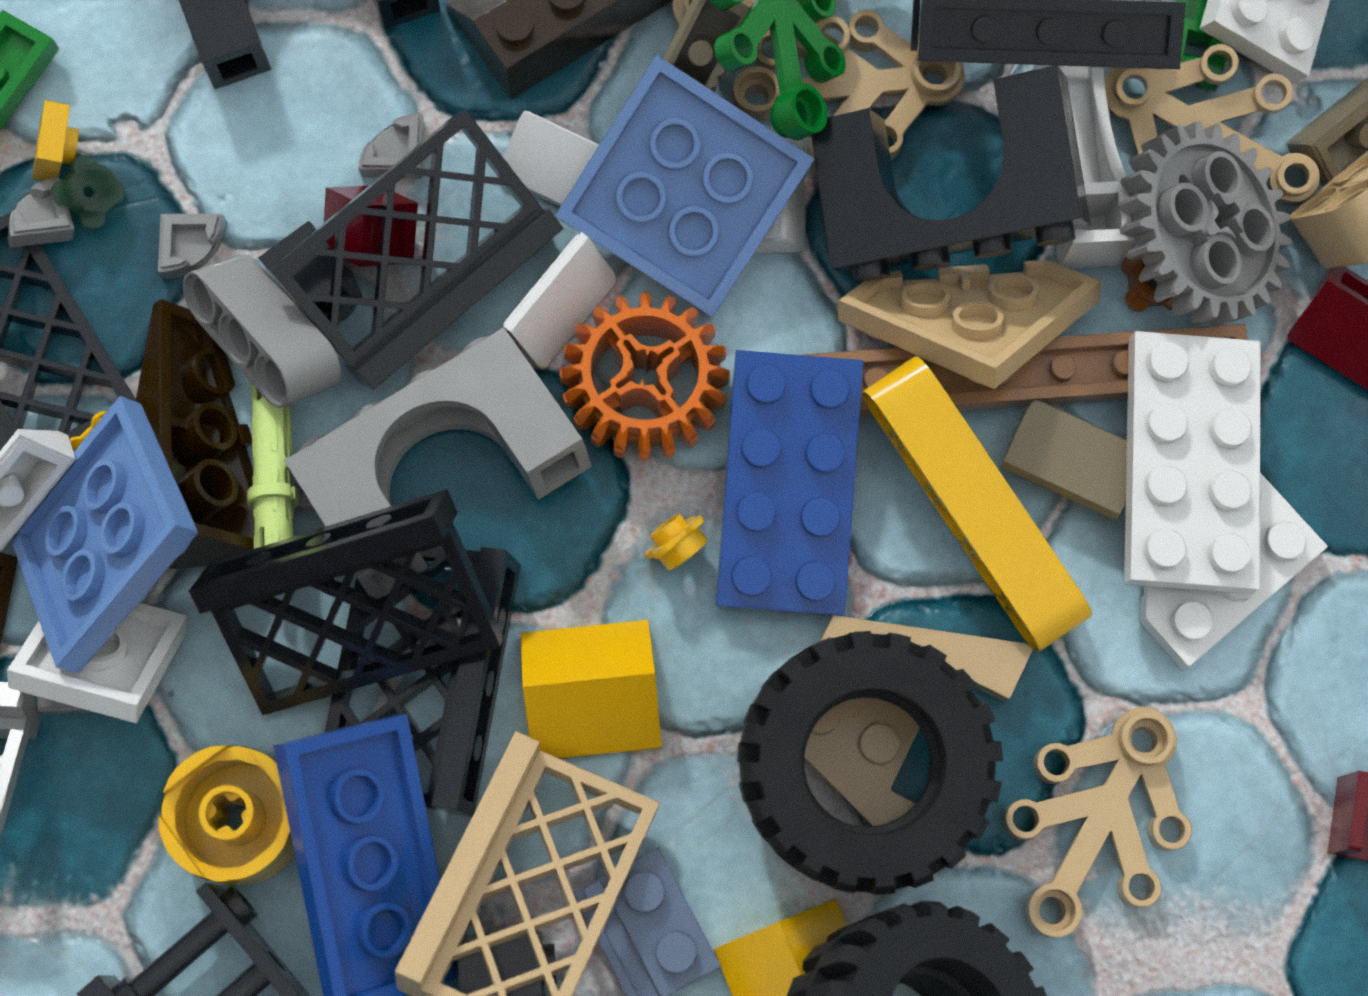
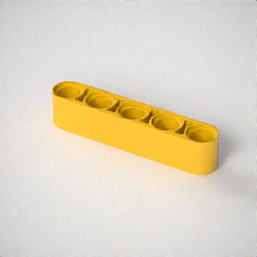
(977, 504)

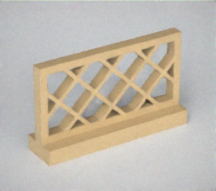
(482, 851)

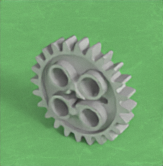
(1205, 224)

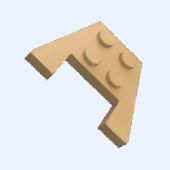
(866, 740)

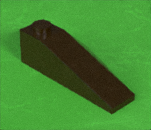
(192, 415)

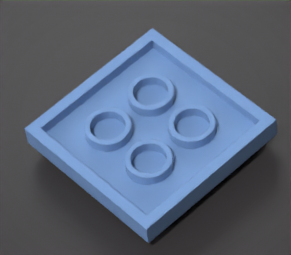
(684, 186)
(102, 535)

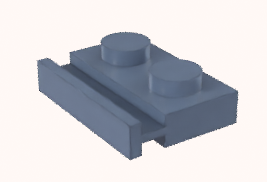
(652, 931)

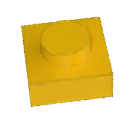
(55, 141)

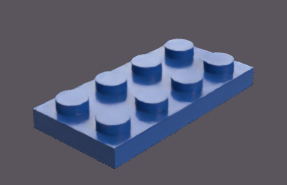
(789, 482)
(360, 850)

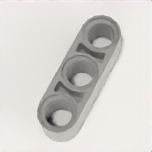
(261, 330)

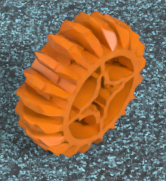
(665, 359)

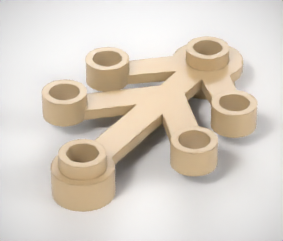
(863, 83)
(1159, 104)
(1106, 812)

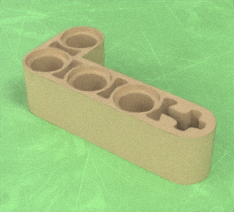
(1337, 218)

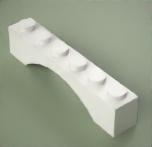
(1102, 173)

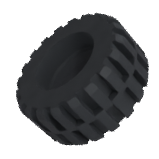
(959, 752)
(921, 947)

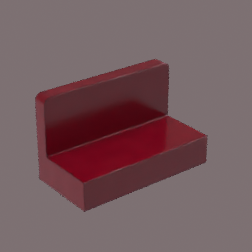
(1337, 324)

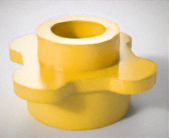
(677, 540)

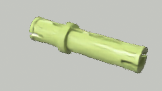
(272, 490)

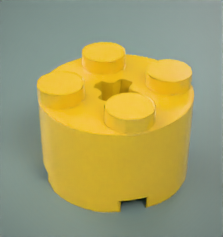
(196, 812)

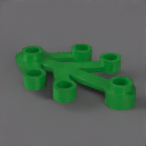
(799, 107)

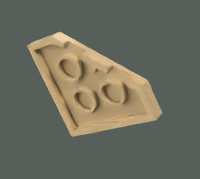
(971, 318)

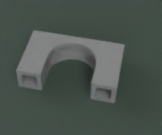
(480, 390)

